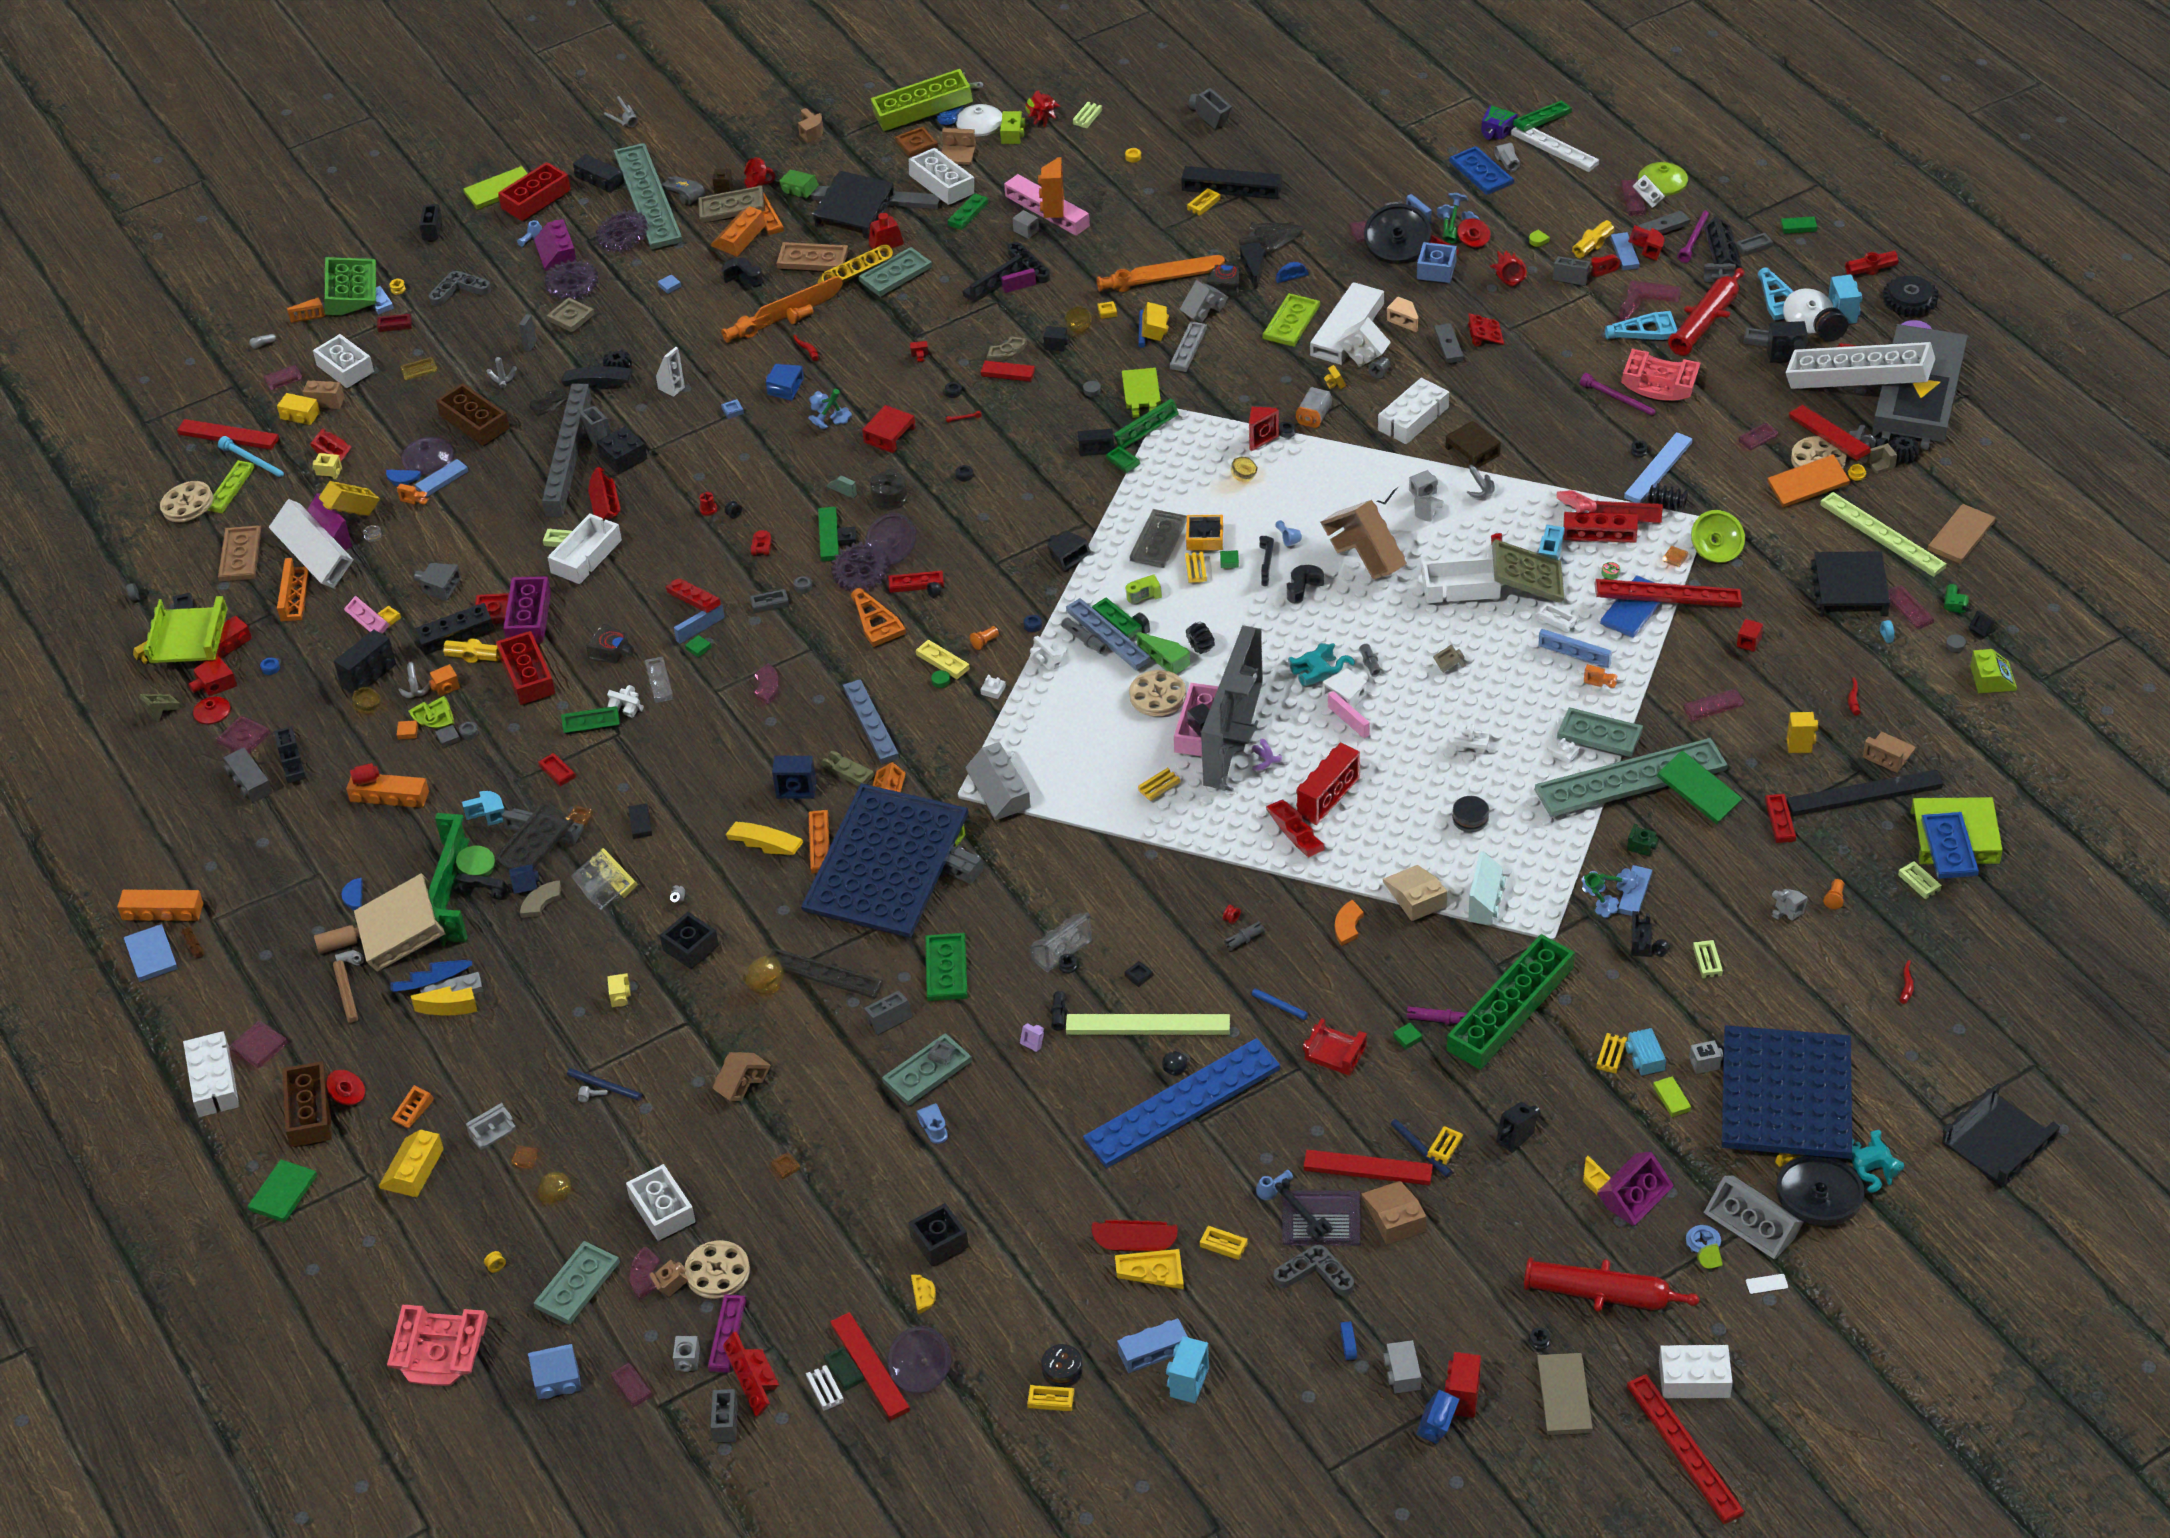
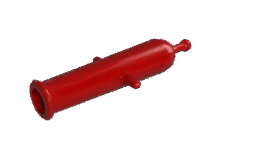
(1705, 313)
(1603, 1285)

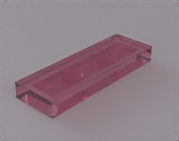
(1633, 200)
(1656, 291)
(1910, 607)
(1713, 704)

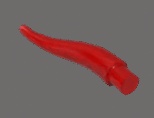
(810, 348)
(1852, 700)
(1909, 985)

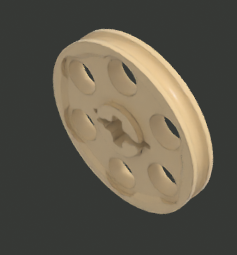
(1815, 452)
(180, 505)
(1163, 688)
(717, 1277)

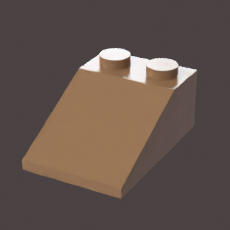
(1395, 1212)

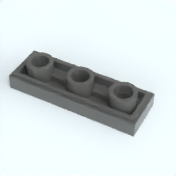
(1667, 223)
(1448, 343)

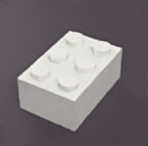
(343, 361)
(660, 1202)
(1695, 1371)

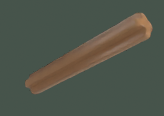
(345, 991)

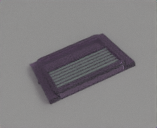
(1337, 1207)

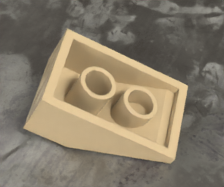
(1417, 891)

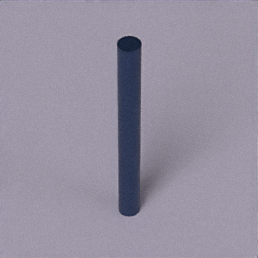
(604, 1084)
(1420, 1147)

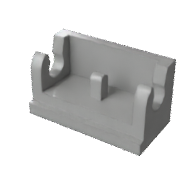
(490, 1126)

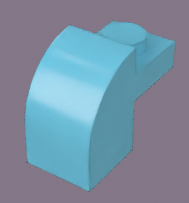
(1552, 541)
(488, 805)

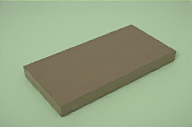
(730, 203)
(1564, 1394)

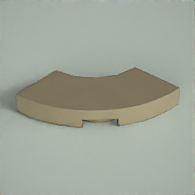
(1007, 350)
(539, 898)

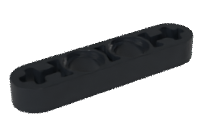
(1017, 248)

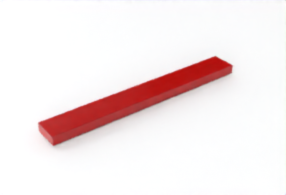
(1668, 593)
(1685, 1449)

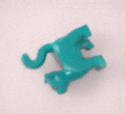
(1316, 664)
(1873, 1157)

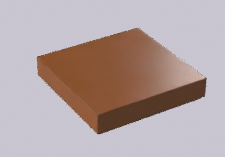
(916, 141)

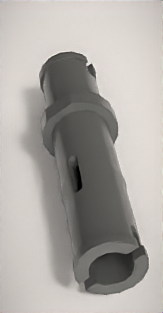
(1089, 639)

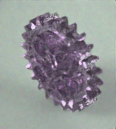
(622, 230)
(571, 279)
(860, 566)

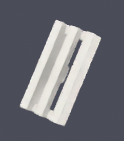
(1555, 618)
(818, 1374)

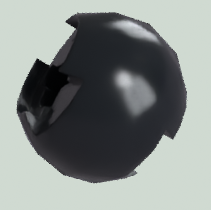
(1174, 1063)

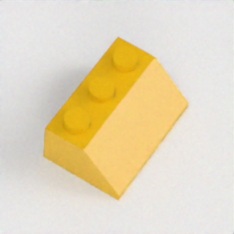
(413, 1163)

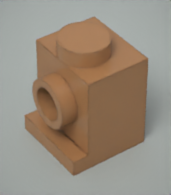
(669, 1277)

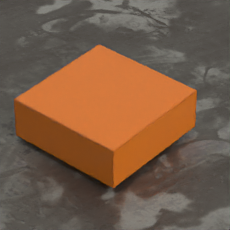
(407, 730)

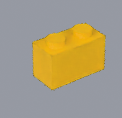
(1154, 321)
(298, 409)
(1801, 732)

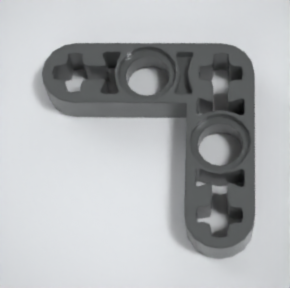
(458, 280)
(1319, 1265)

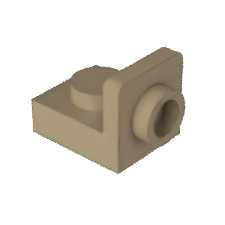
(1448, 658)

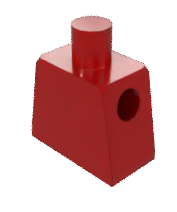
(885, 232)
(213, 677)

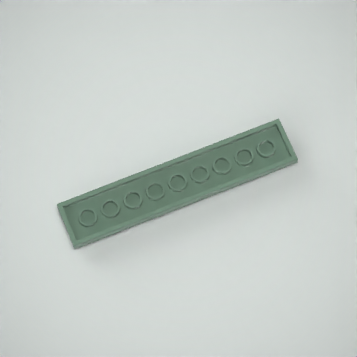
(648, 195)
(1621, 778)

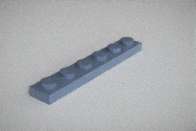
(1108, 634)
(870, 721)

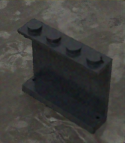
(854, 201)
(1850, 580)
(1997, 1137)

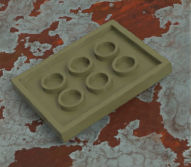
(1527, 571)

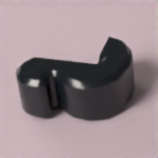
(743, 268)
(1300, 577)

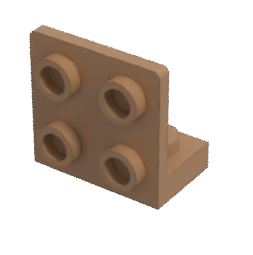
(959, 145)
(1887, 751)

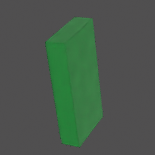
(1798, 225)
(1123, 459)

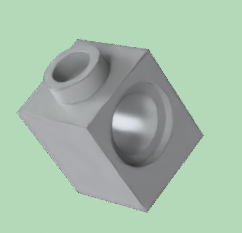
(1423, 484)
(686, 1346)

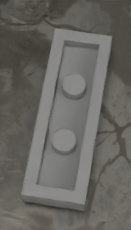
(471, 980)

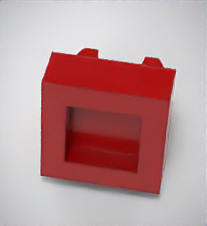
(919, 350)

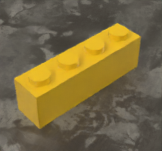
(348, 498)

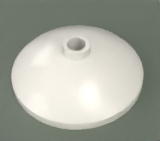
(981, 117)
(1798, 308)

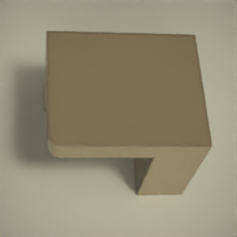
(1882, 458)

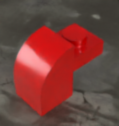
(1651, 241)

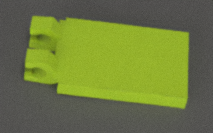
(1141, 389)

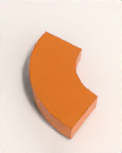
(1346, 922)

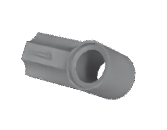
(1507, 155)

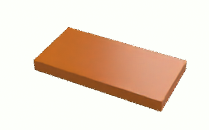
(1808, 481)

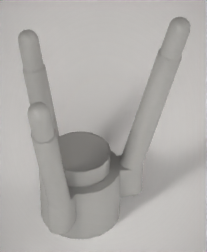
(629, 117)

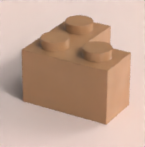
(738, 1073)

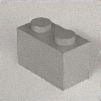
(1403, 1367)

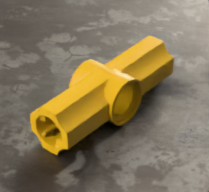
(1593, 239)
(471, 650)

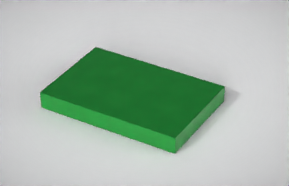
(282, 1190)

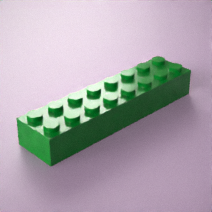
(1510, 1001)

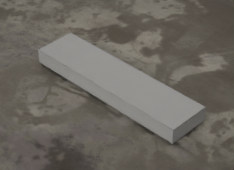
(1188, 346)

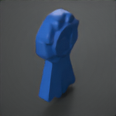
(949, 116)

